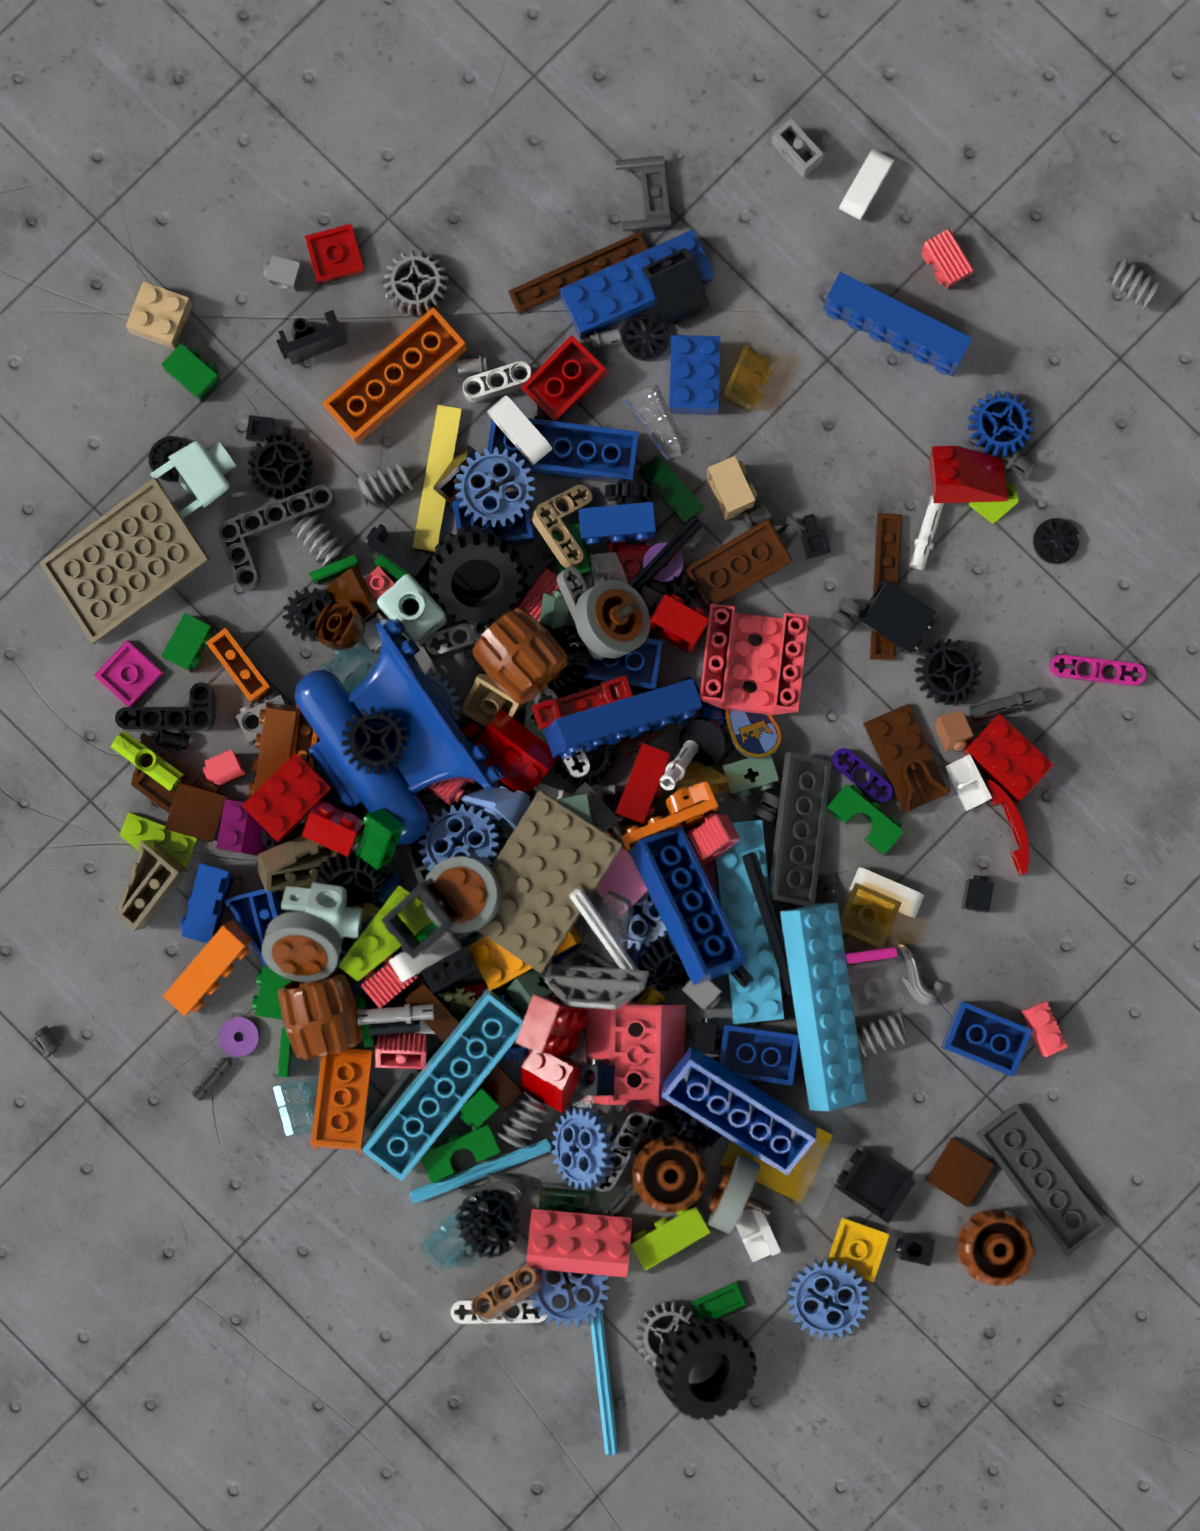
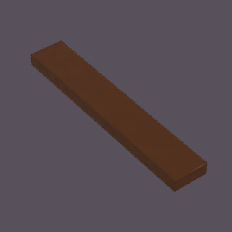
(549, 285)
(886, 568)
(497, 1082)

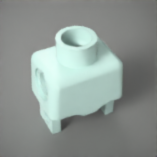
(200, 472)
(423, 623)
(327, 903)

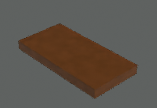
(739, 564)

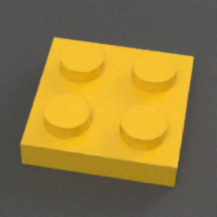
(859, 1247)

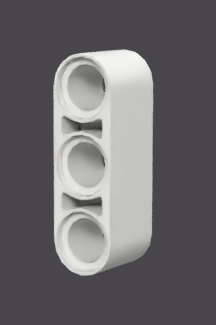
(866, 184)
(484, 380)
(519, 430)
(910, 898)
(406, 967)

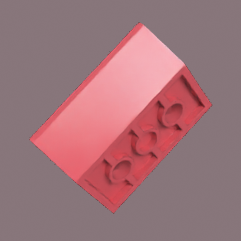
(771, 666)
(649, 1055)

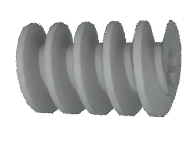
(1132, 282)
(384, 483)
(317, 540)
(881, 1035)
(524, 1121)

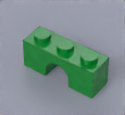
(883, 830)
(479, 1141)

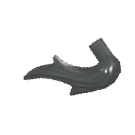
(499, 1183)

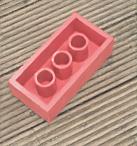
(579, 1243)

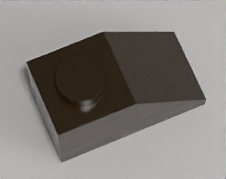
(447, 481)

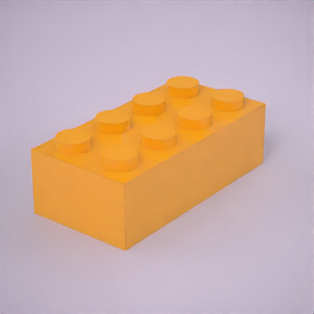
(501, 966)

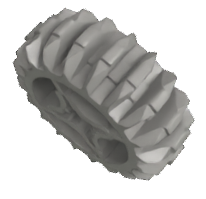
(406, 283)
(649, 1325)

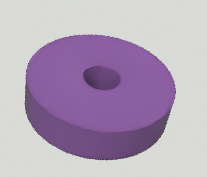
(673, 567)
(249, 1031)

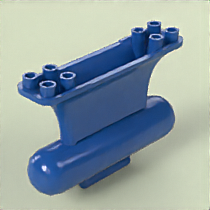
(435, 745)

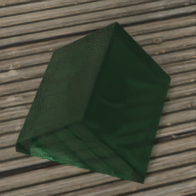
(563, 1198)

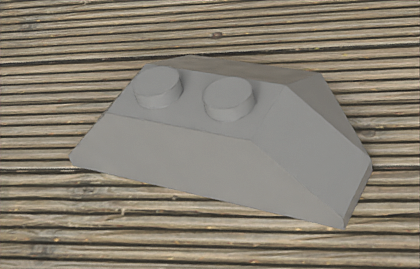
(595, 985)

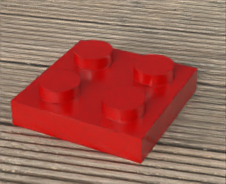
(334, 253)

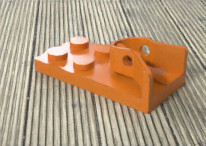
(682, 813)
(342, 1100)

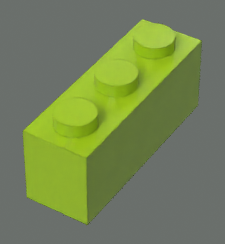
(668, 1236)

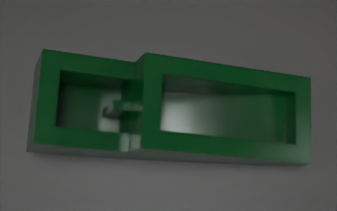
(671, 490)

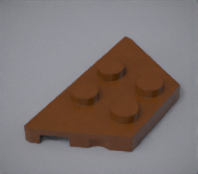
(152, 788)

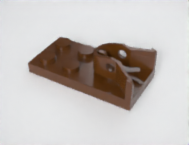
(906, 758)

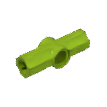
(134, 752)

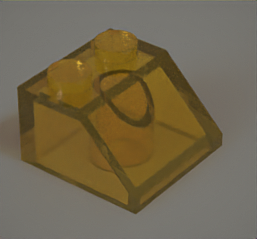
(747, 379)
(868, 915)

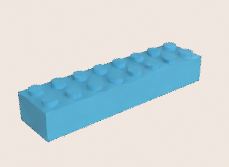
(763, 996)
(823, 1006)
(444, 1085)

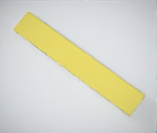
(440, 456)

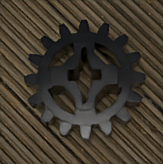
(631, 492)
(298, 611)
(693, 1129)

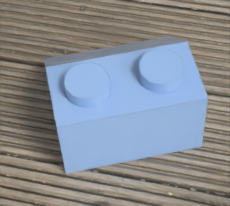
(500, 804)

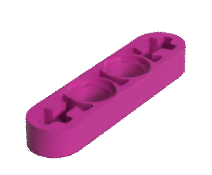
(1097, 670)

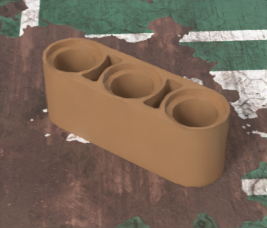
(494, 1293)

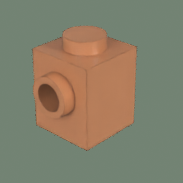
(953, 731)

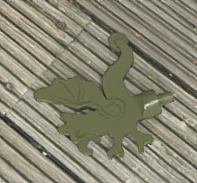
(459, 1001)

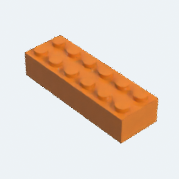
(395, 376)

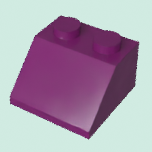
(239, 830)

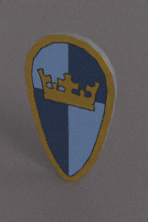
(753, 733)

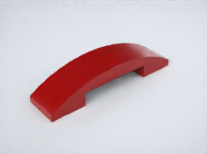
(597, 696)
(1021, 856)

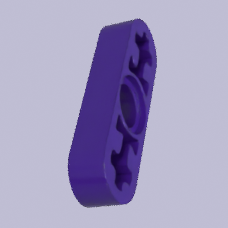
(862, 765)

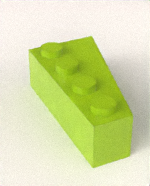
(376, 942)

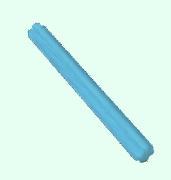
(480, 1171)
(604, 1384)

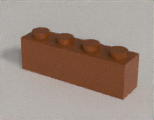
(273, 742)

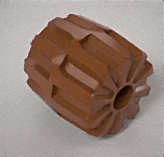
(520, 655)
(320, 1016)
(664, 1155)
(980, 1236)

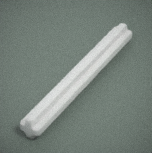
(602, 930)

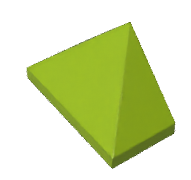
(995, 510)

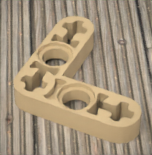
(555, 517)

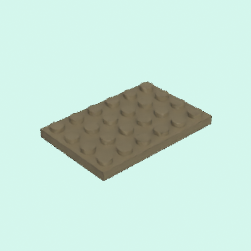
(124, 560)
(538, 870)

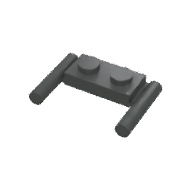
(654, 192)

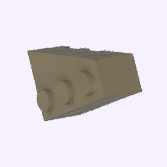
(292, 863)
(150, 885)

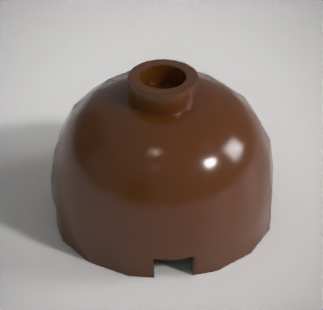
(340, 626)

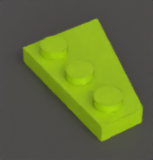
(177, 845)

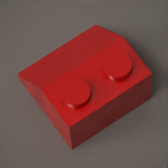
(550, 1078)

